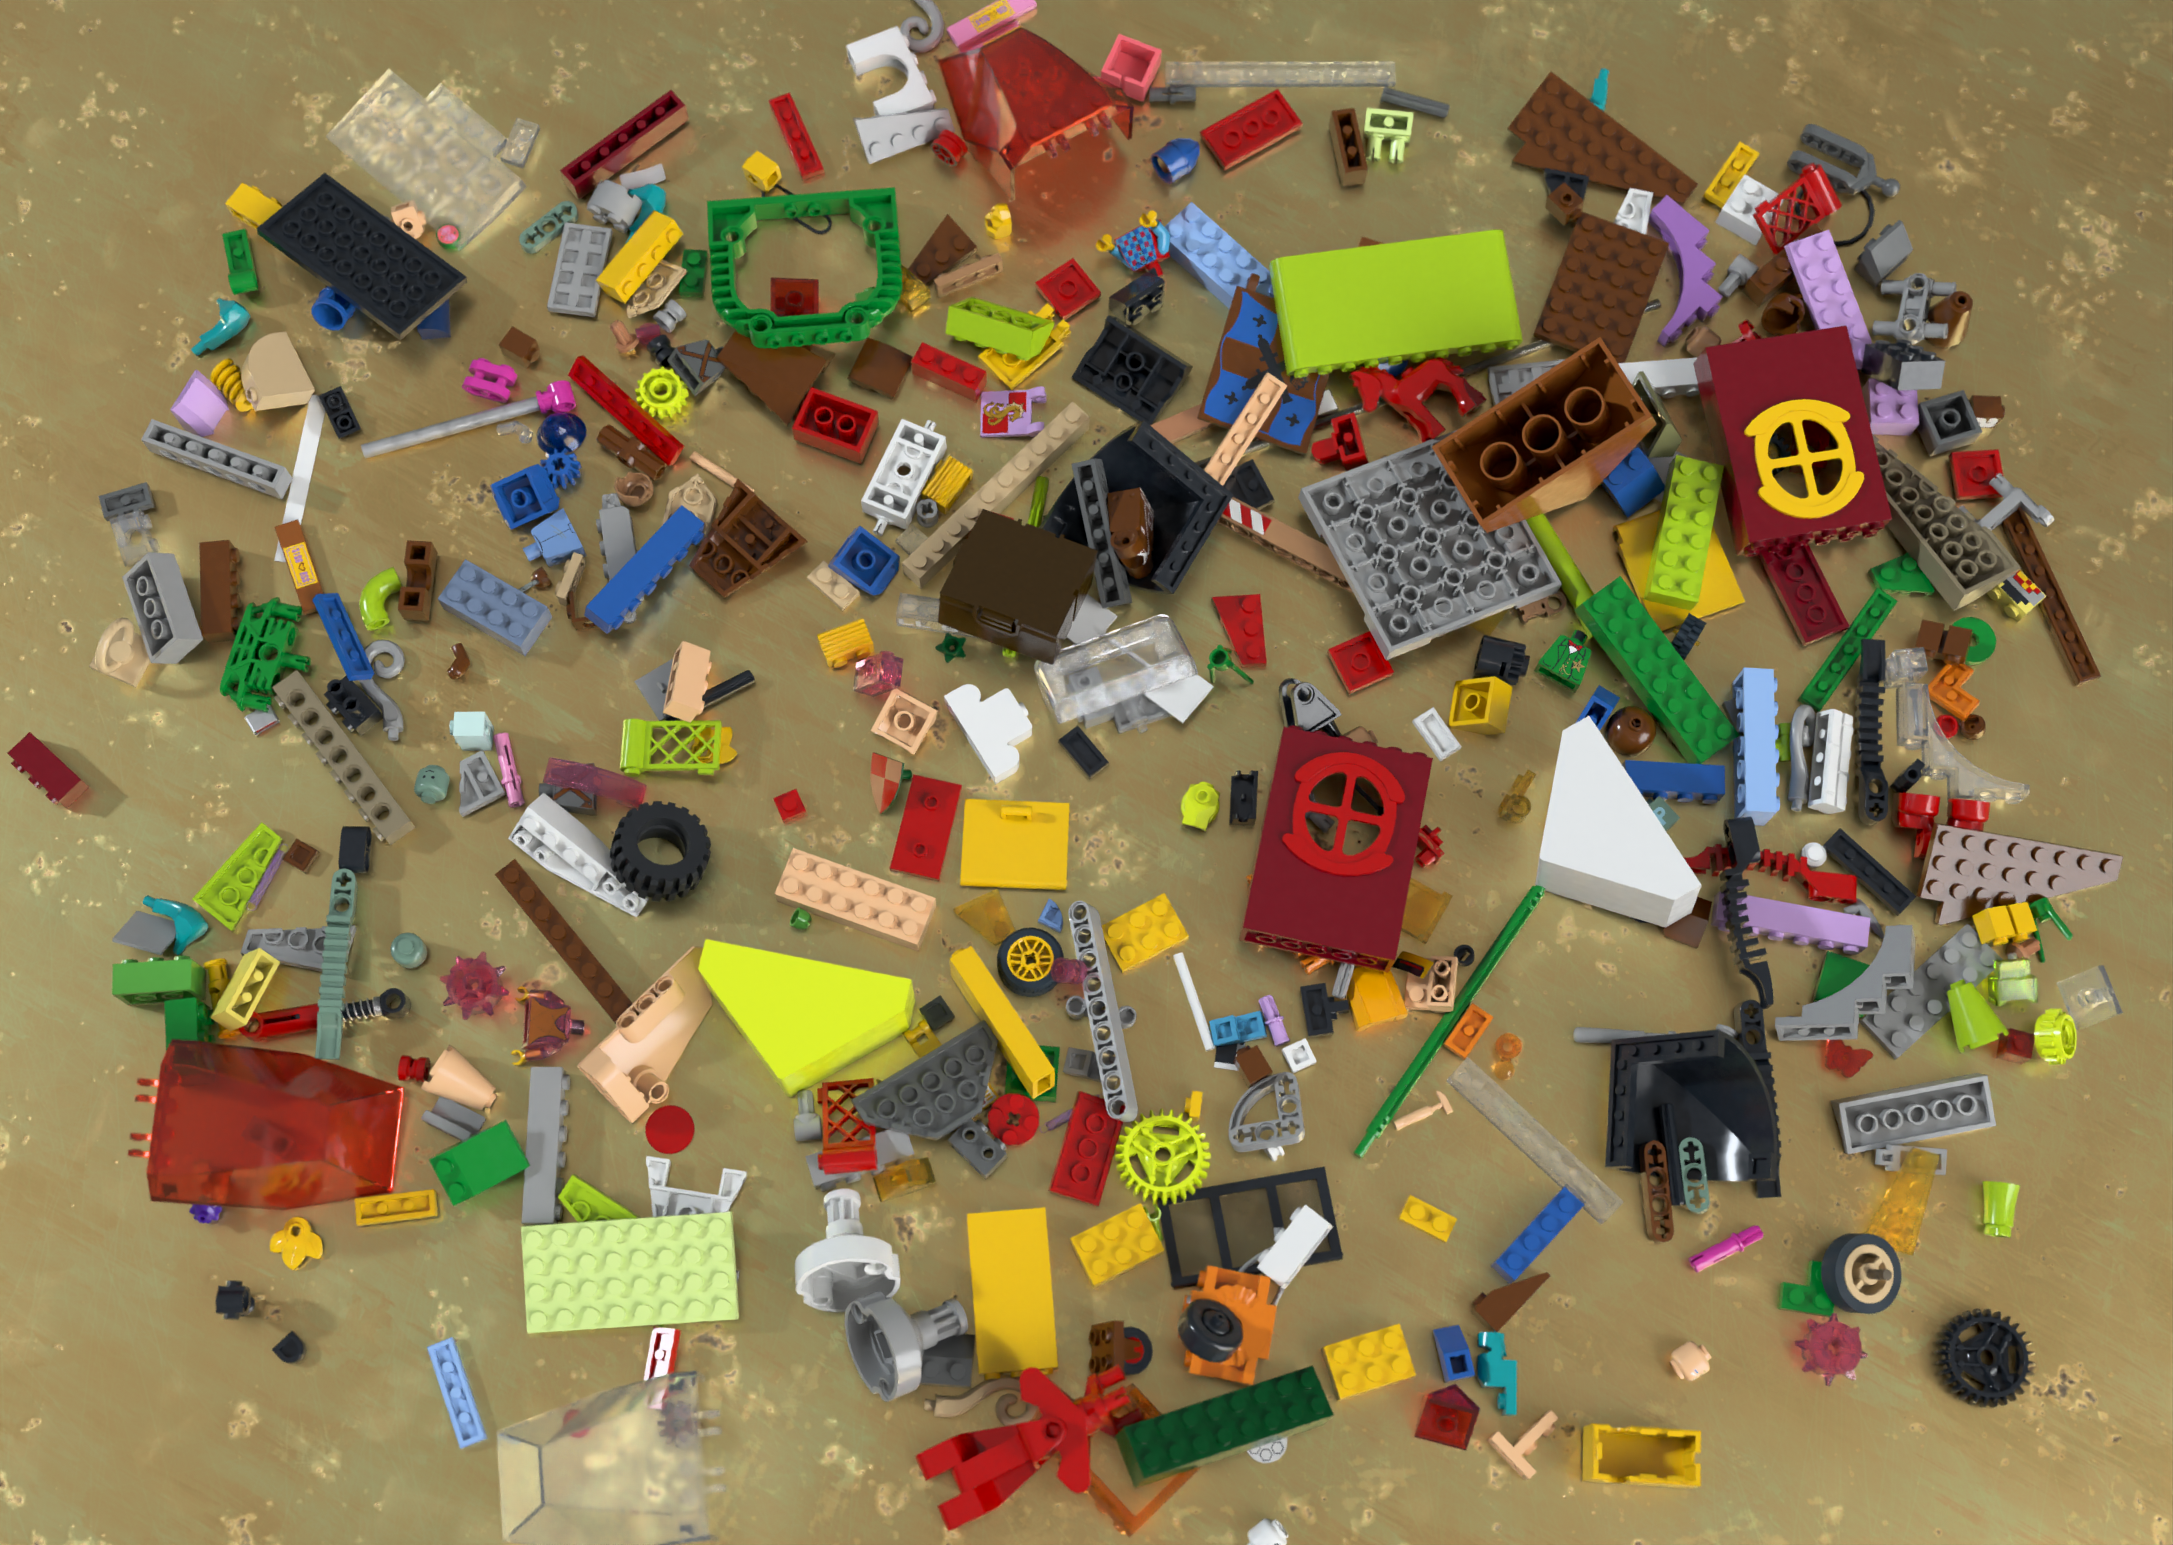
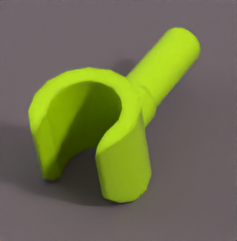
(1154, 1220)

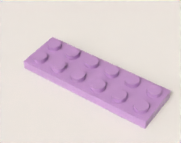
(1828, 289)

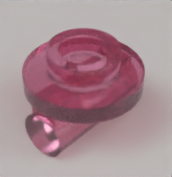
(647, 332)

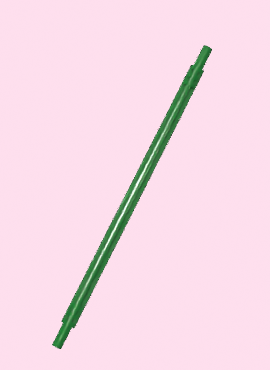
(1450, 1019)

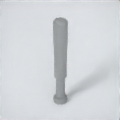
(1603, 1035)

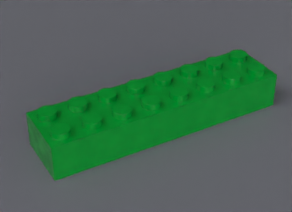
(1656, 672)

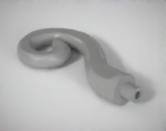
(915, 21)
(391, 712)
(1800, 736)

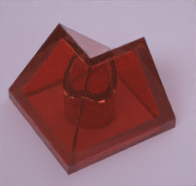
(1447, 1417)

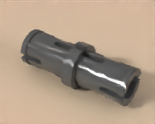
(1189, 94)

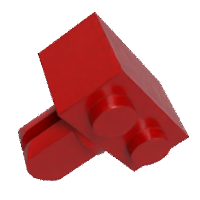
(1344, 444)

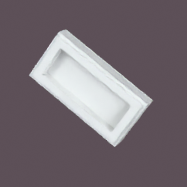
(1436, 734)

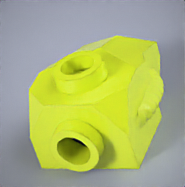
(1200, 805)

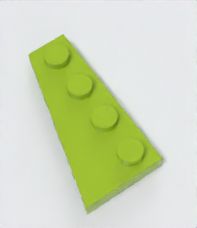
(234, 883)

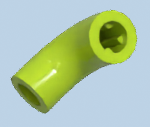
(374, 597)

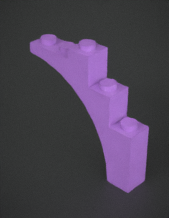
(1694, 268)

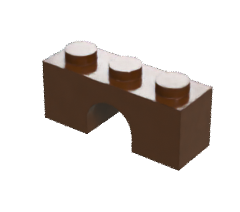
(417, 595)

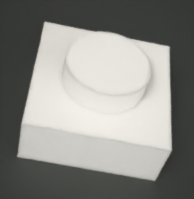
(1299, 1055)

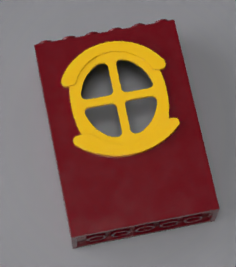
(1777, 381)

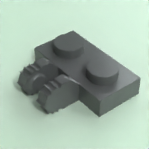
(126, 501)

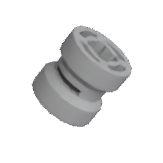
(670, 316)

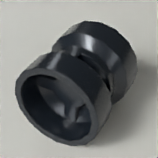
(661, 349)

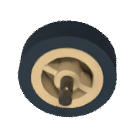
(1861, 1273)

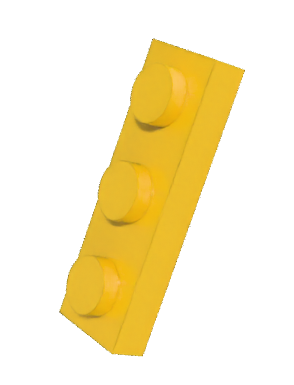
(1731, 174)
(396, 1207)

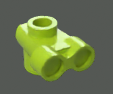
(1783, 742)

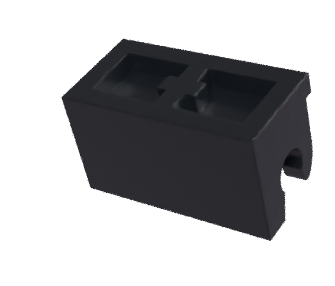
(1243, 798)

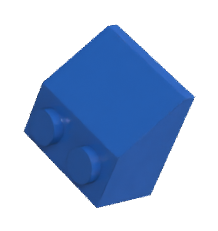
(1633, 483)

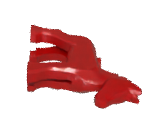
(1414, 389)

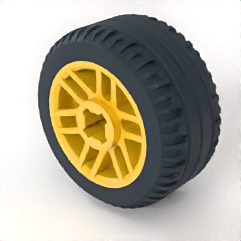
(1024, 946)

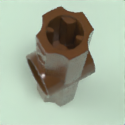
(631, 452)

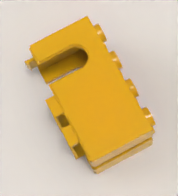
(1641, 1456)

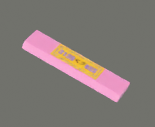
(988, 20)

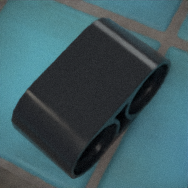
(355, 848)

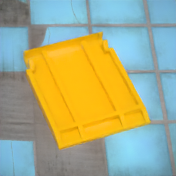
(1718, 586)

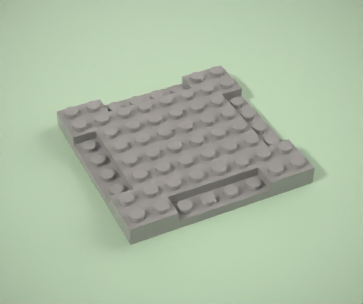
(1419, 550)

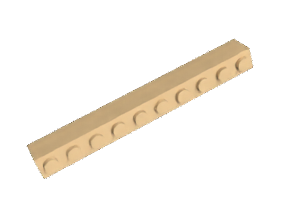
(997, 493)

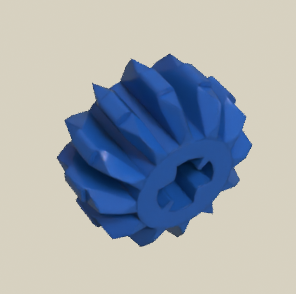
(565, 475)

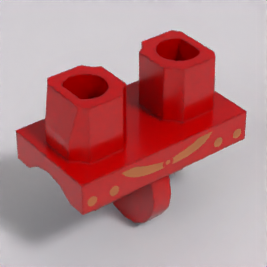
(1429, 845)

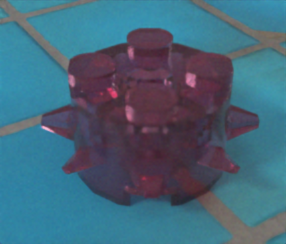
(485, 996)
(1821, 1359)

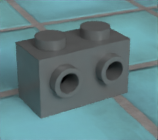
(975, 1150)

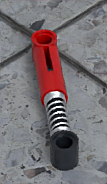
(305, 1017)

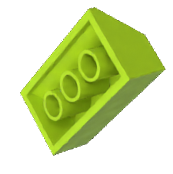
(998, 327)

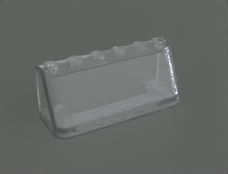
(1114, 668)

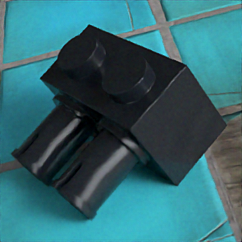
(353, 705)

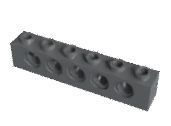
(1093, 500)

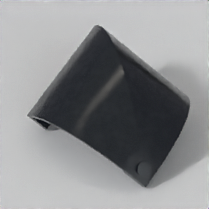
(1178, 490)
(1714, 1098)

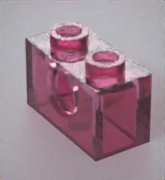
(878, 674)

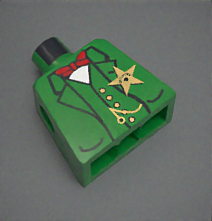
(1566, 661)

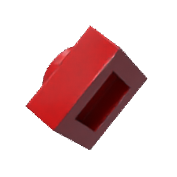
(789, 805)

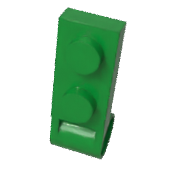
(240, 262)

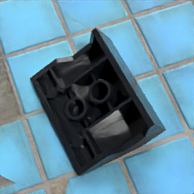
(1132, 371)

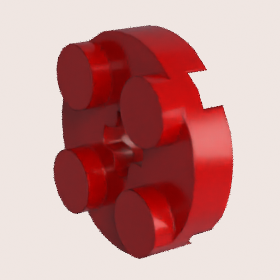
(1016, 1104)

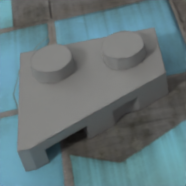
(477, 784)

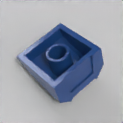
(525, 496)
(865, 562)

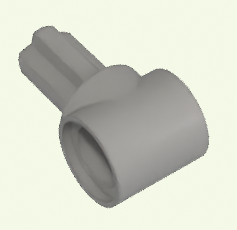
(1738, 274)
(807, 1124)

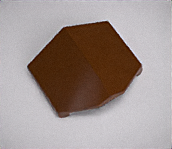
(1691, 927)

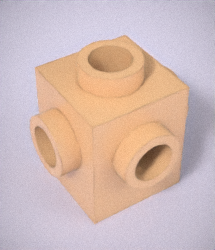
(409, 218)

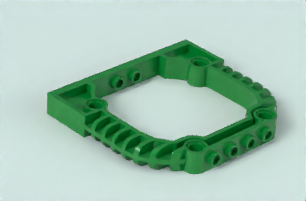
(736, 218)

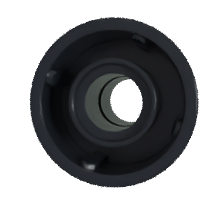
(1501, 659)

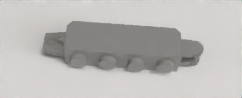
(618, 539)

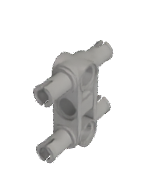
(1914, 308)

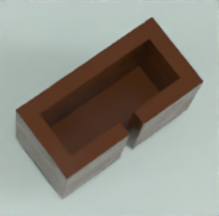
(1944, 645)

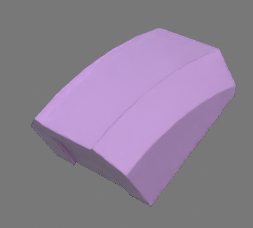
(199, 406)

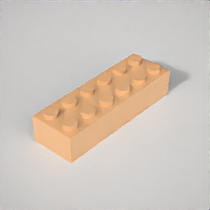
(855, 899)

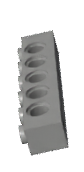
(217, 459)

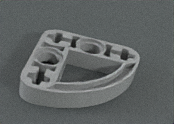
(1285, 1121)

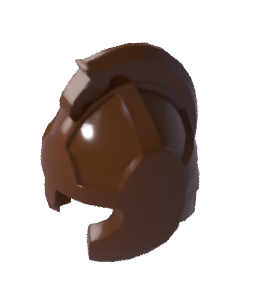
(1783, 314)

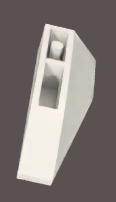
(572, 853)

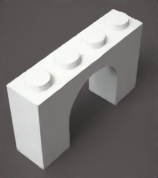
(891, 50)

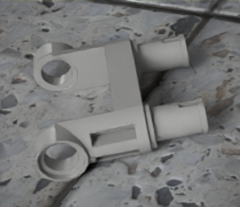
(2012, 500)

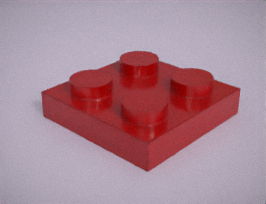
(1068, 289)
(1973, 472)
(1360, 662)

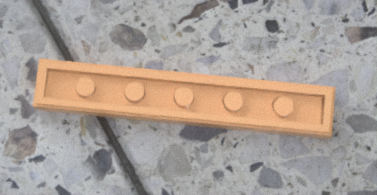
(1245, 428)

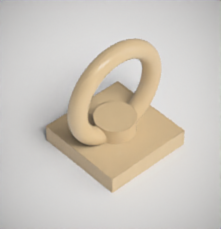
(121, 653)

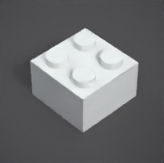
(1739, 209)

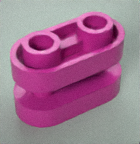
(485, 370)

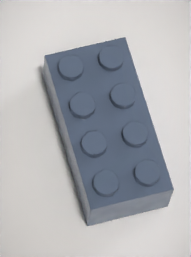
(495, 607)

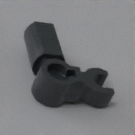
(1908, 777)

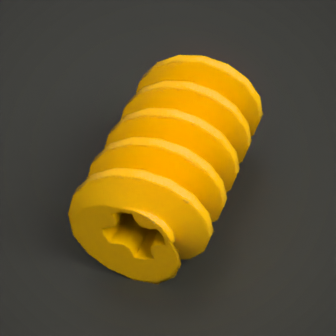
(228, 380)

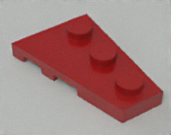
(1244, 625)

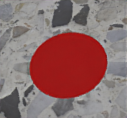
(669, 1129)

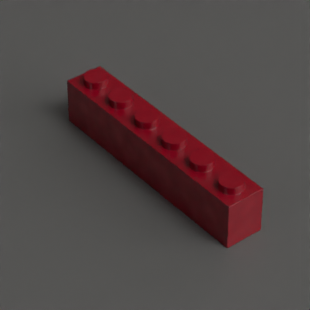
(624, 144)

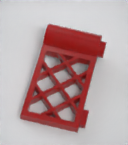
(1816, 194)
(846, 1155)

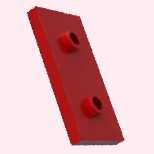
(1251, 129)
(926, 827)
(1086, 1150)

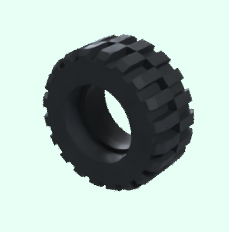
(669, 824)

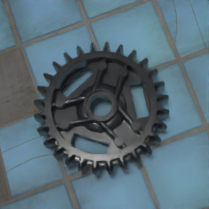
(1965, 1358)

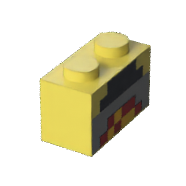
(2017, 595)

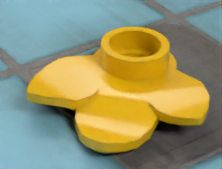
(726, 752)
(294, 1246)

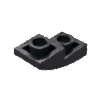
(339, 412)

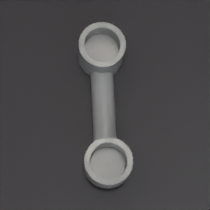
(1077, 1009)

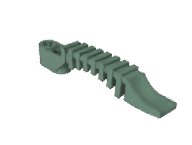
(334, 967)

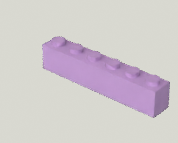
(1800, 924)

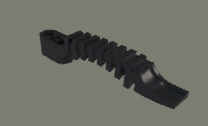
(1867, 737)
(1743, 850)
(1760, 1055)

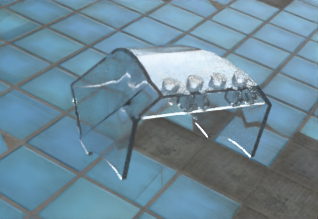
(611, 1469)

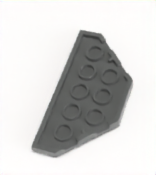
(936, 1090)

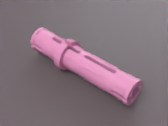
(511, 779)

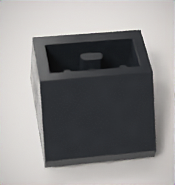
(1138, 298)

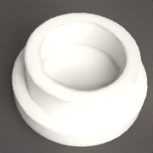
(1815, 854)

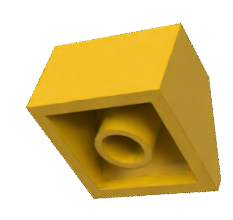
(1480, 705)

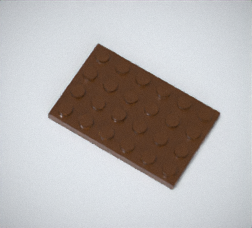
(1601, 287)

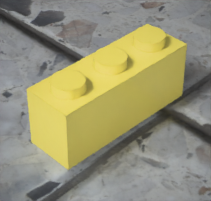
(245, 989)

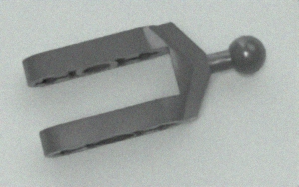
(1845, 151)

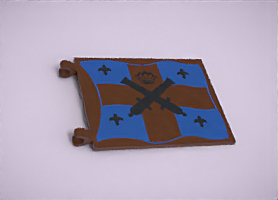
(1245, 354)

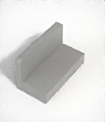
(454, 1119)

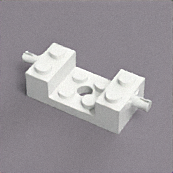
(893, 495)

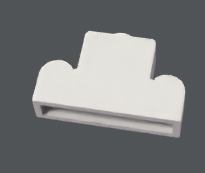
(991, 727)

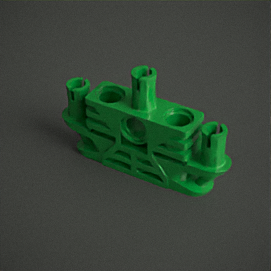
(256, 642)

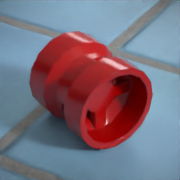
(413, 1068)

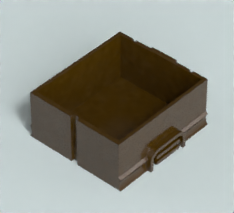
(1017, 586)

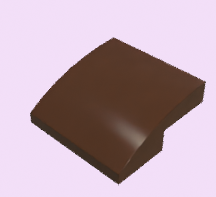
(880, 367)

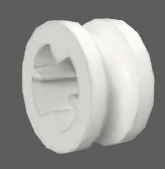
(1273, 1152)

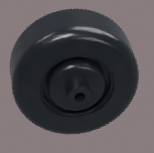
(1210, 1330)

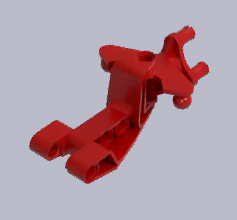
(999, 1460)

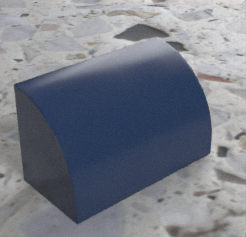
(436, 324)

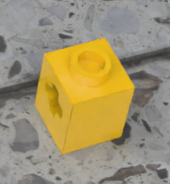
(761, 171)

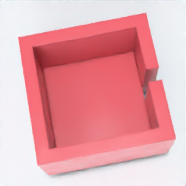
(1131, 66)

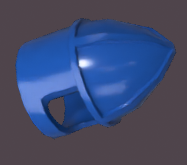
(1179, 157)
(331, 310)

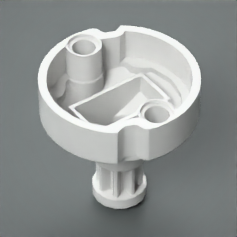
(845, 1262)

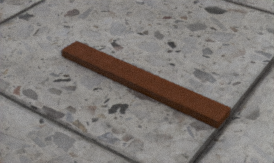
(2054, 605)

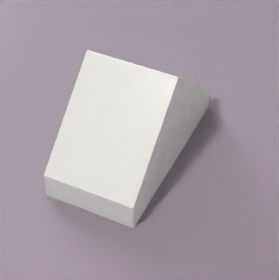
(1606, 840)

